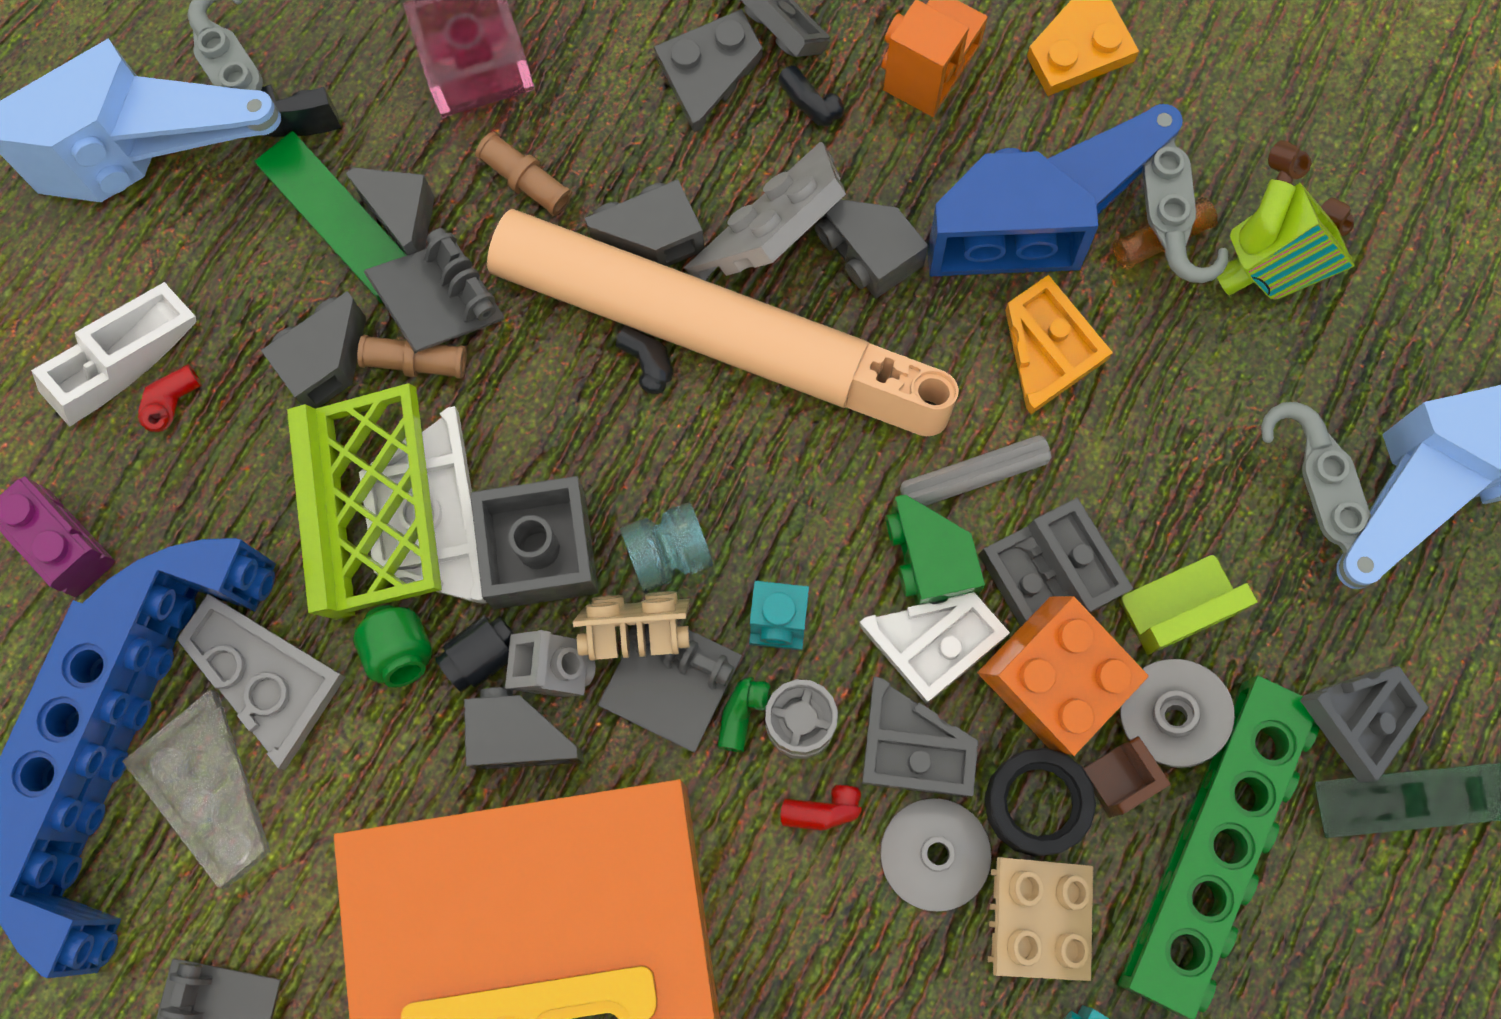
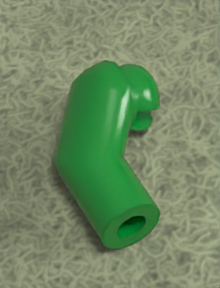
(737, 712)

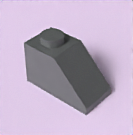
(512, 734)

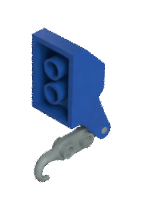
(1042, 213)

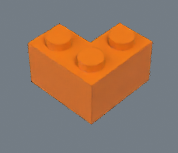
(930, 51)

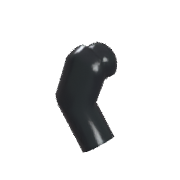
(805, 97)
(652, 357)

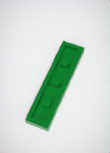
(328, 207)

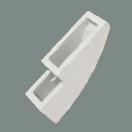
(113, 353)

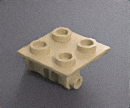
(658, 610)
(1042, 919)

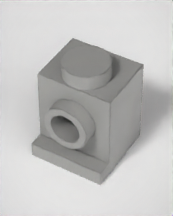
(547, 665)

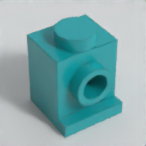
(778, 615)

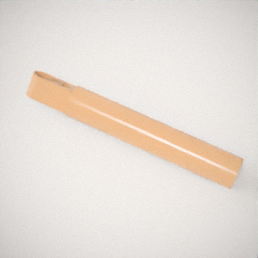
(721, 324)

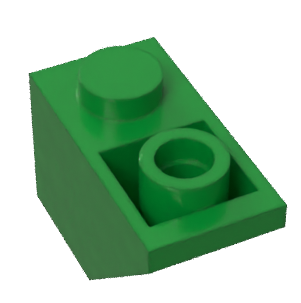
(936, 553)

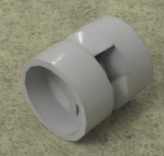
(801, 719)

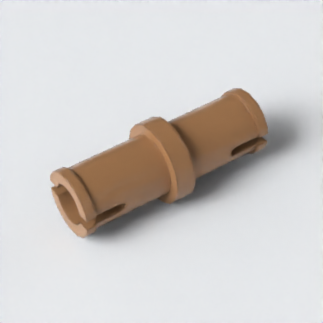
(523, 173)
(400, 356)

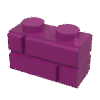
(51, 538)

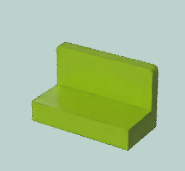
(1184, 604)

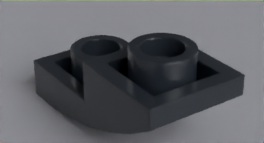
(304, 112)

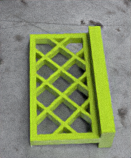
(325, 518)

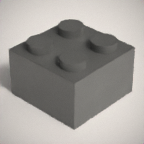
(533, 543)

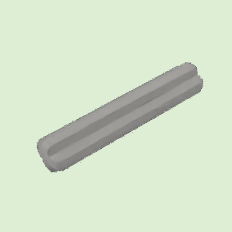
(978, 471)

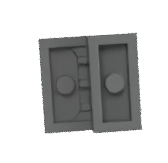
(1054, 558)

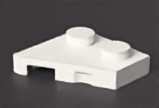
(936, 641)

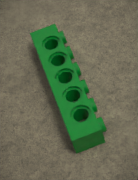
(1150, 968)

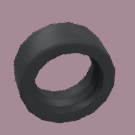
(1081, 795)

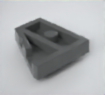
(709, 63)
(1367, 718)
(915, 748)

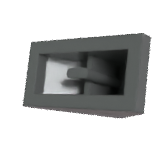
(399, 203)

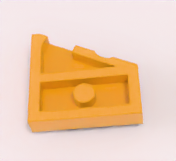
(1081, 45)
(1051, 343)

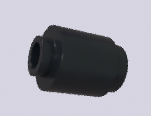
(476, 653)

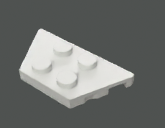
(450, 506)

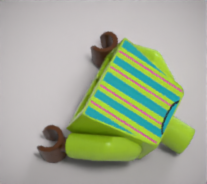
(1289, 236)

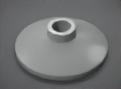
(1194, 692)
(906, 857)

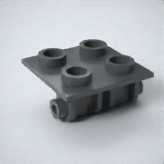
(434, 293)
(671, 691)
(216, 993)

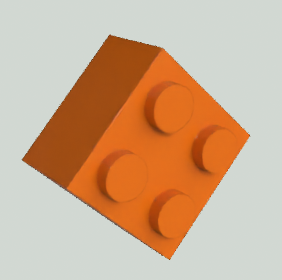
(1063, 674)

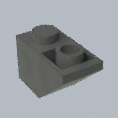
(651, 225)
(874, 242)
(319, 353)

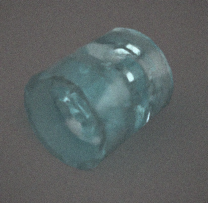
(666, 546)

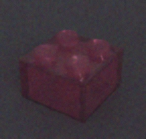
(468, 52)

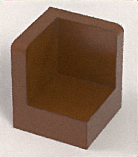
(1125, 777)

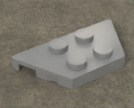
(775, 220)

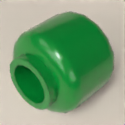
(392, 645)

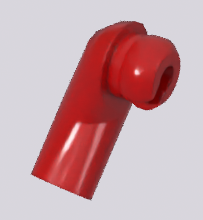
(162, 396)
(823, 815)

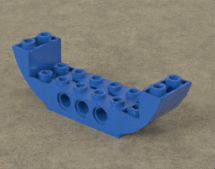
(79, 731)

